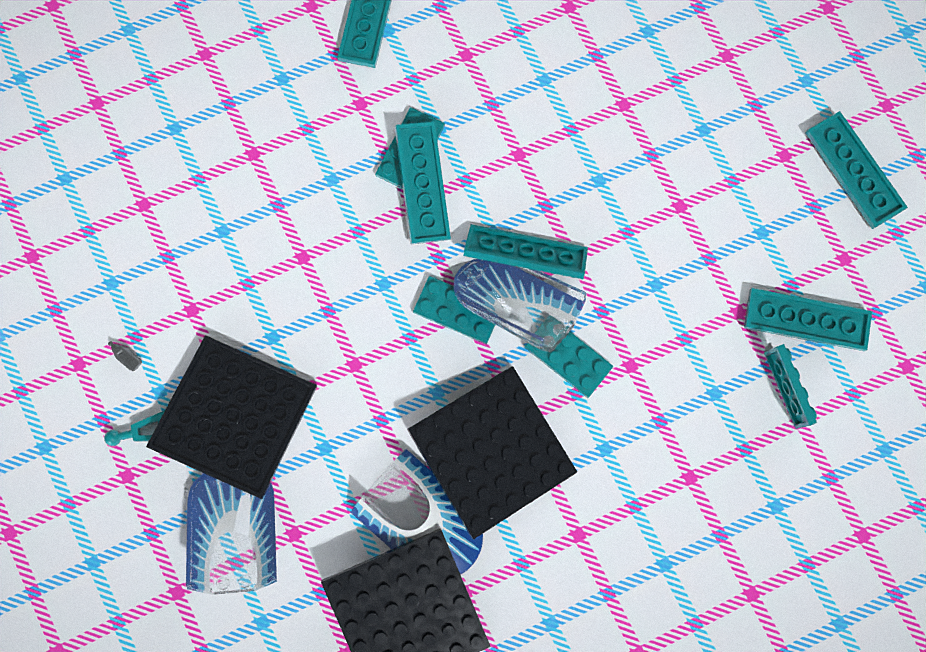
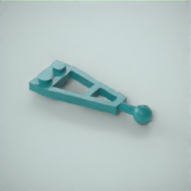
(114, 437)

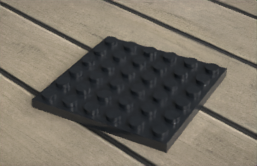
(232, 417)
(492, 452)
(406, 601)

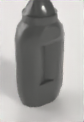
(125, 356)

